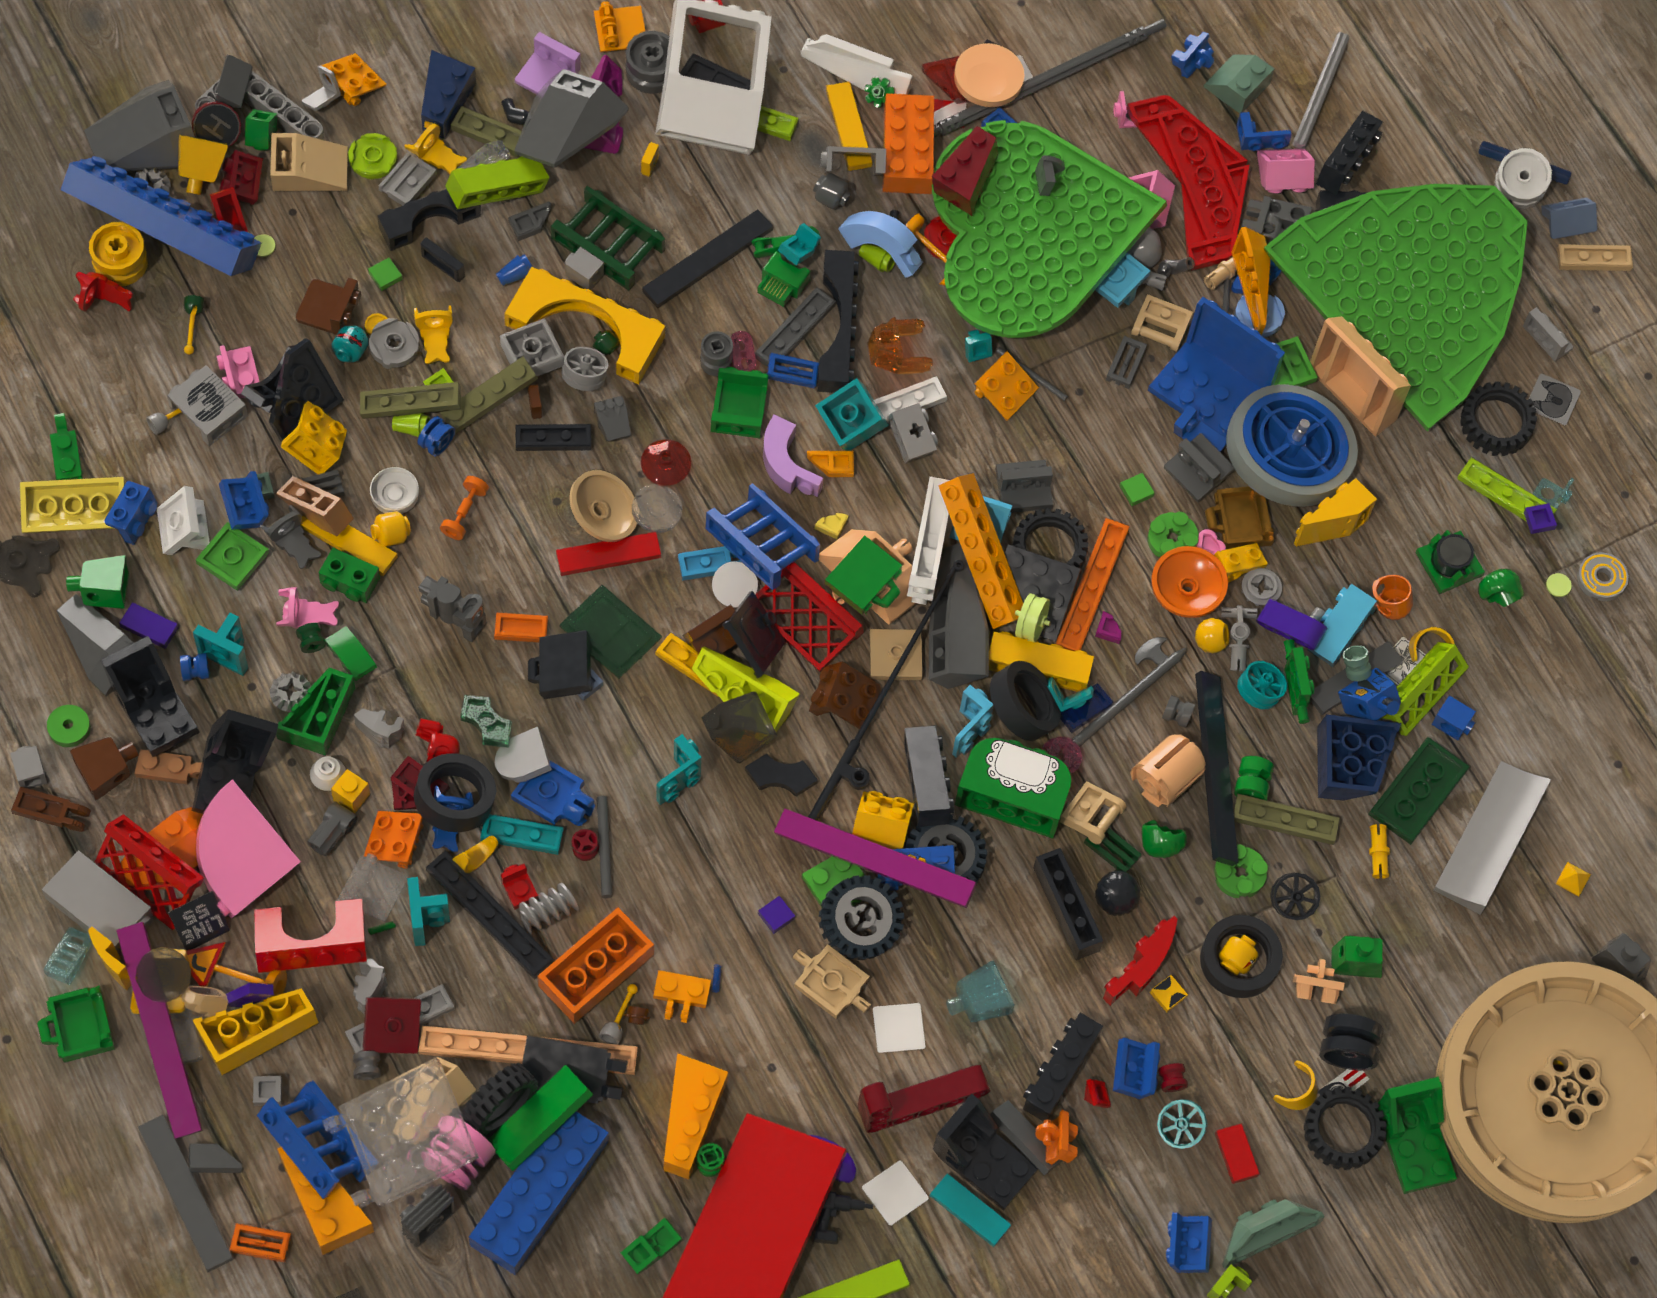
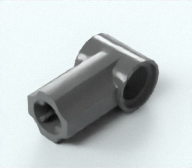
(336, 822)

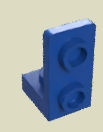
(1254, 141)
(1190, 426)

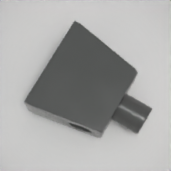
(1624, 957)

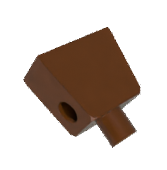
(103, 764)

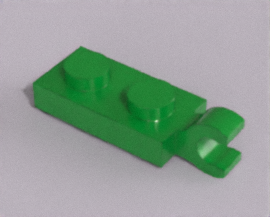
(65, 451)

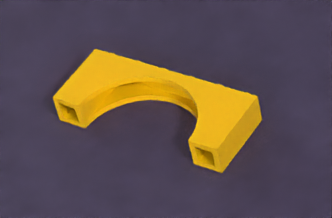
(547, 295)

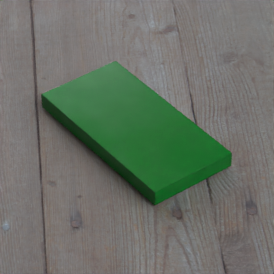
(539, 1117)

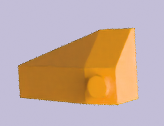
(1253, 272)

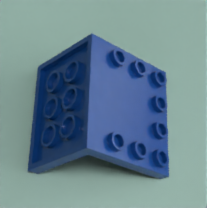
(1217, 367)

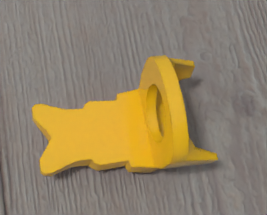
(433, 150)
(434, 333)

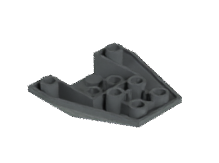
(568, 117)
(142, 130)

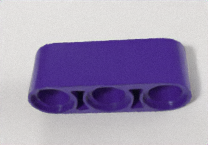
(1291, 624)

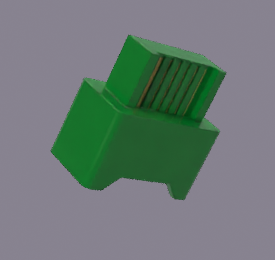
(782, 280)

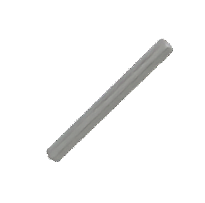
(1321, 90)

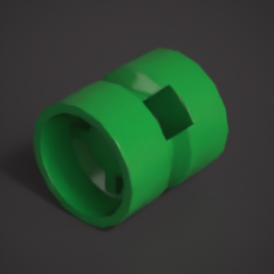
(1254, 777)

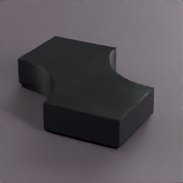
(770, 773)

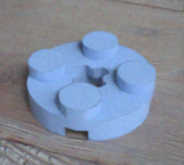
(1274, 318)

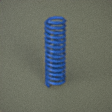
(716, 978)

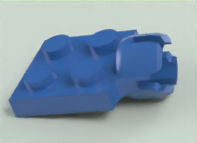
(555, 796)

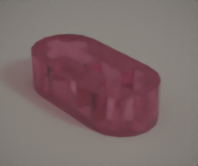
(748, 352)

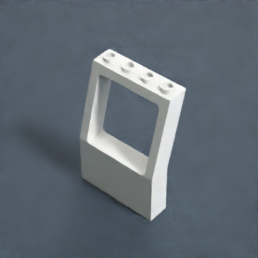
(708, 110)

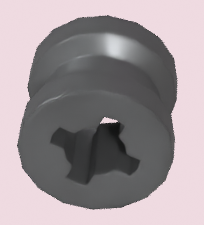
(366, 1065)

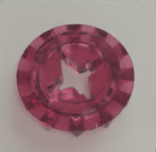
(1070, 750)

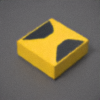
(1168, 993)

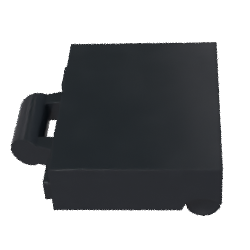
(563, 665)

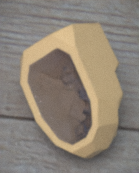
(204, 1000)

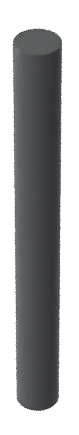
(604, 847)

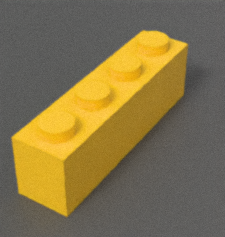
(1067, 667)

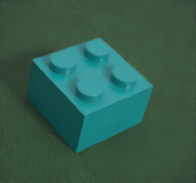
(851, 415)

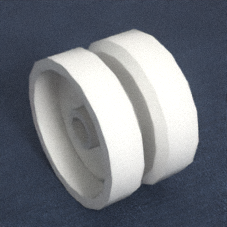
(1535, 173)

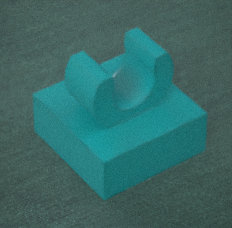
(978, 346)

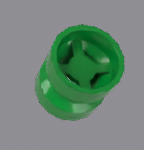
(708, 1165)

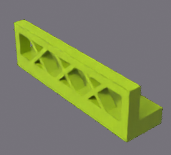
(1423, 678)

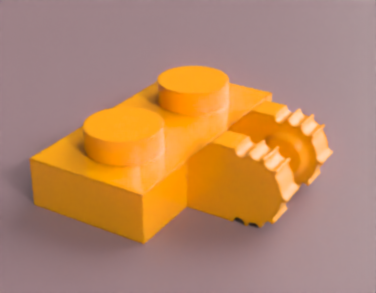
(682, 990)

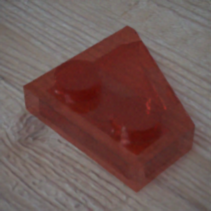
(942, 74)

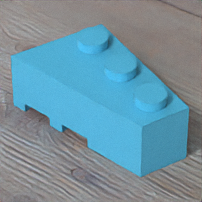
(1344, 623)

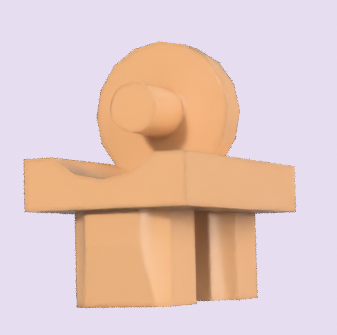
(1305, 984)

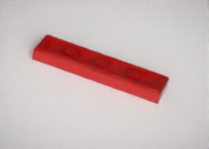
(608, 554)

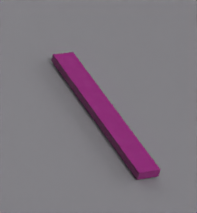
(875, 858)
(161, 1039)

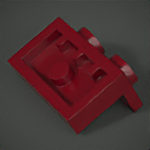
(243, 174)

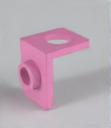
(1120, 112)

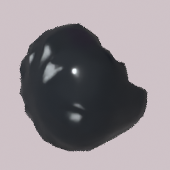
(1117, 893)

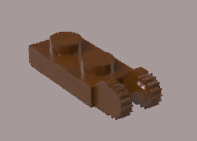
(48, 809)

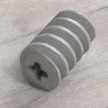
(547, 907)

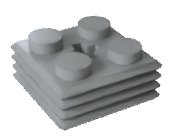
(539, 338)

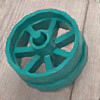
(1265, 679)
(1182, 1123)

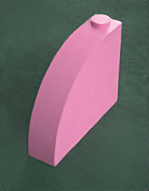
(239, 851)

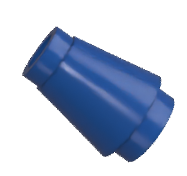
(514, 270)

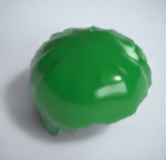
(1501, 587)
(1162, 841)

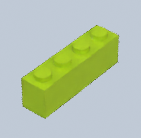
(496, 182)

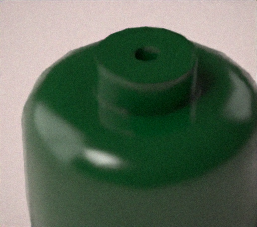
(606, 342)

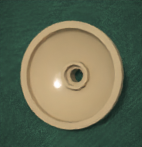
(603, 505)

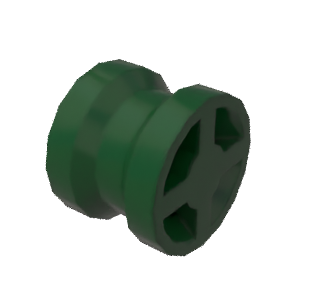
(310, 638)

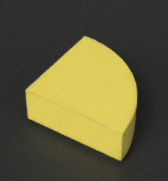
(832, 524)

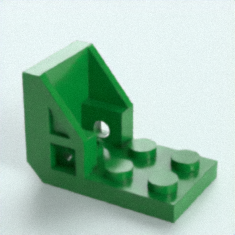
(1414, 1134)

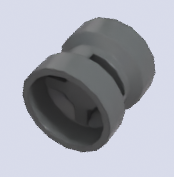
(1184, 713)

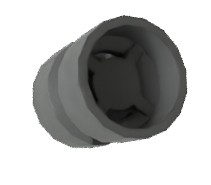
(716, 352)

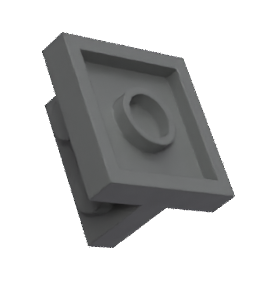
(1198, 467)
(1025, 485)

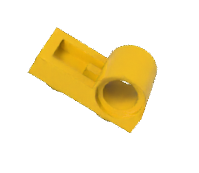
(1241, 560)

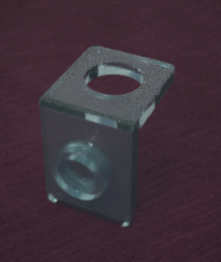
(1561, 495)

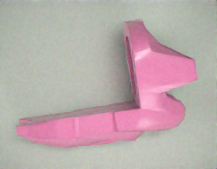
(301, 612)

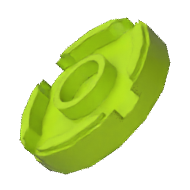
(372, 156)

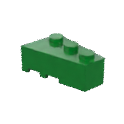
(319, 713)

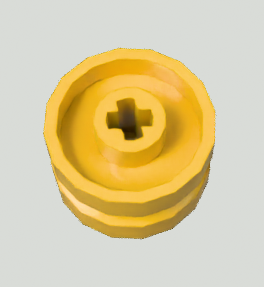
(118, 253)

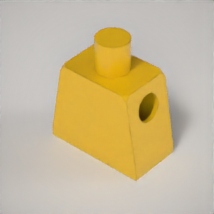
(199, 161)

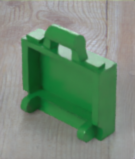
(864, 576)
(79, 1024)

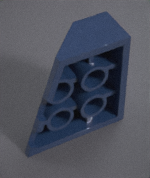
(1352, 755)

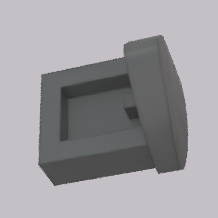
(1045, 173)

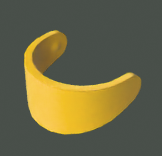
(1414, 639)
(476, 855)
(1306, 1099)

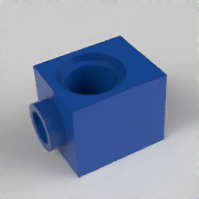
(1454, 718)

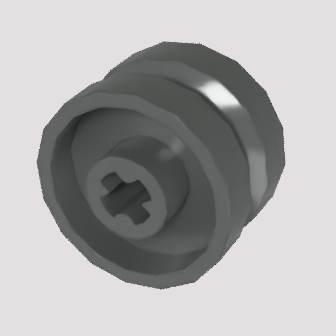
(647, 61)

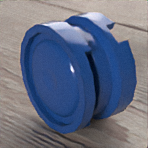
(436, 436)

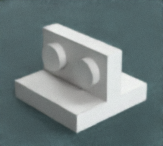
(182, 522)

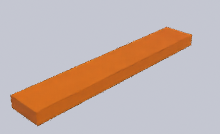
(1092, 585)

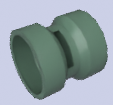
(1357, 663)

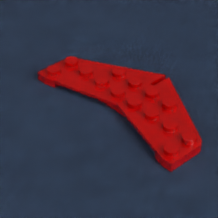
(1209, 174)

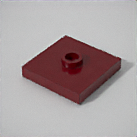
(391, 1025)

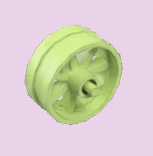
(1032, 617)

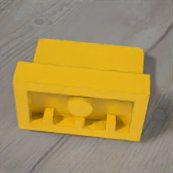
(316, 439)

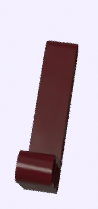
(886, 1110)

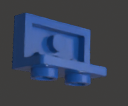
(244, 501)
(132, 511)
(1136, 1068)
(1189, 1243)

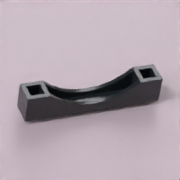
(838, 279)

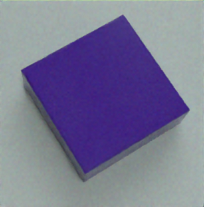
(1540, 518)
(776, 914)

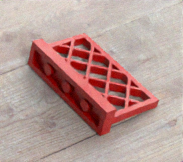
(825, 604)
(154, 858)

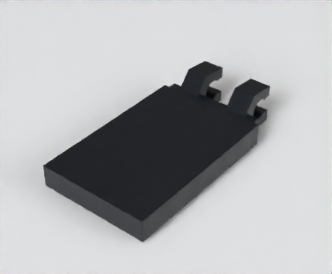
(590, 1064)

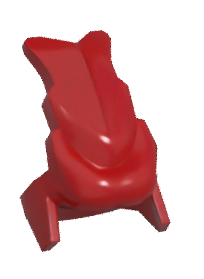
(98, 286)

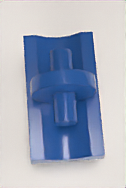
(1197, 54)

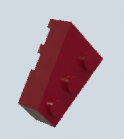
(966, 170)

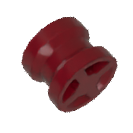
(582, 839)
(1173, 1077)

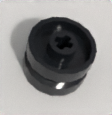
(1351, 1042)

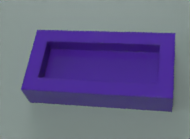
(147, 623)
(249, 993)

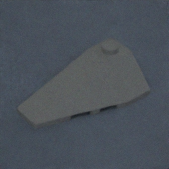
(92, 639)

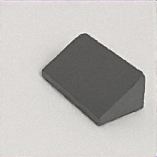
(233, 81)

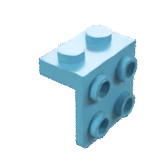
(979, 712)

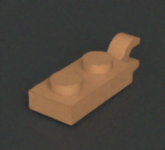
(166, 767)

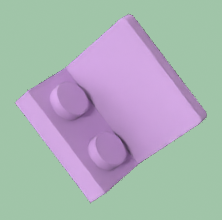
(546, 62)

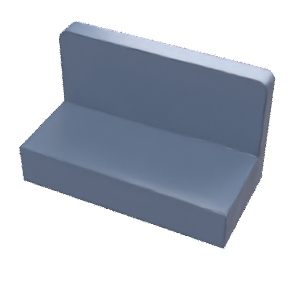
(1571, 217)

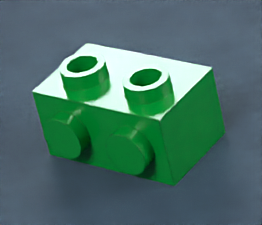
(349, 576)

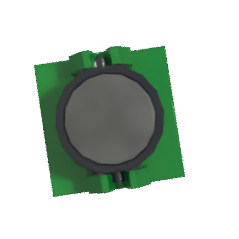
(1452, 558)

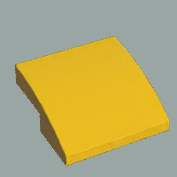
(110, 958)

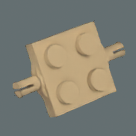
(831, 981)

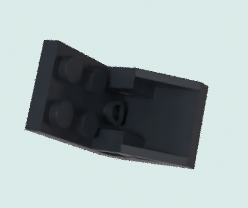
(149, 696)
(233, 751)
(981, 1156)

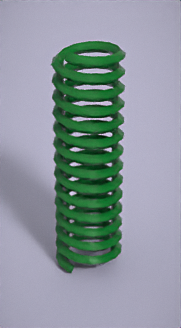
(375, 930)

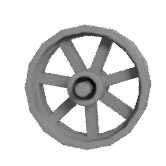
(585, 365)

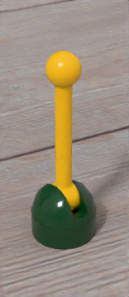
(193, 306)

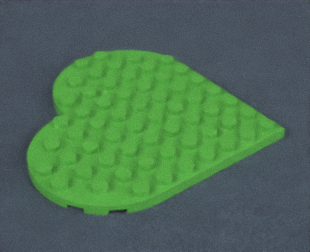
(1032, 257)

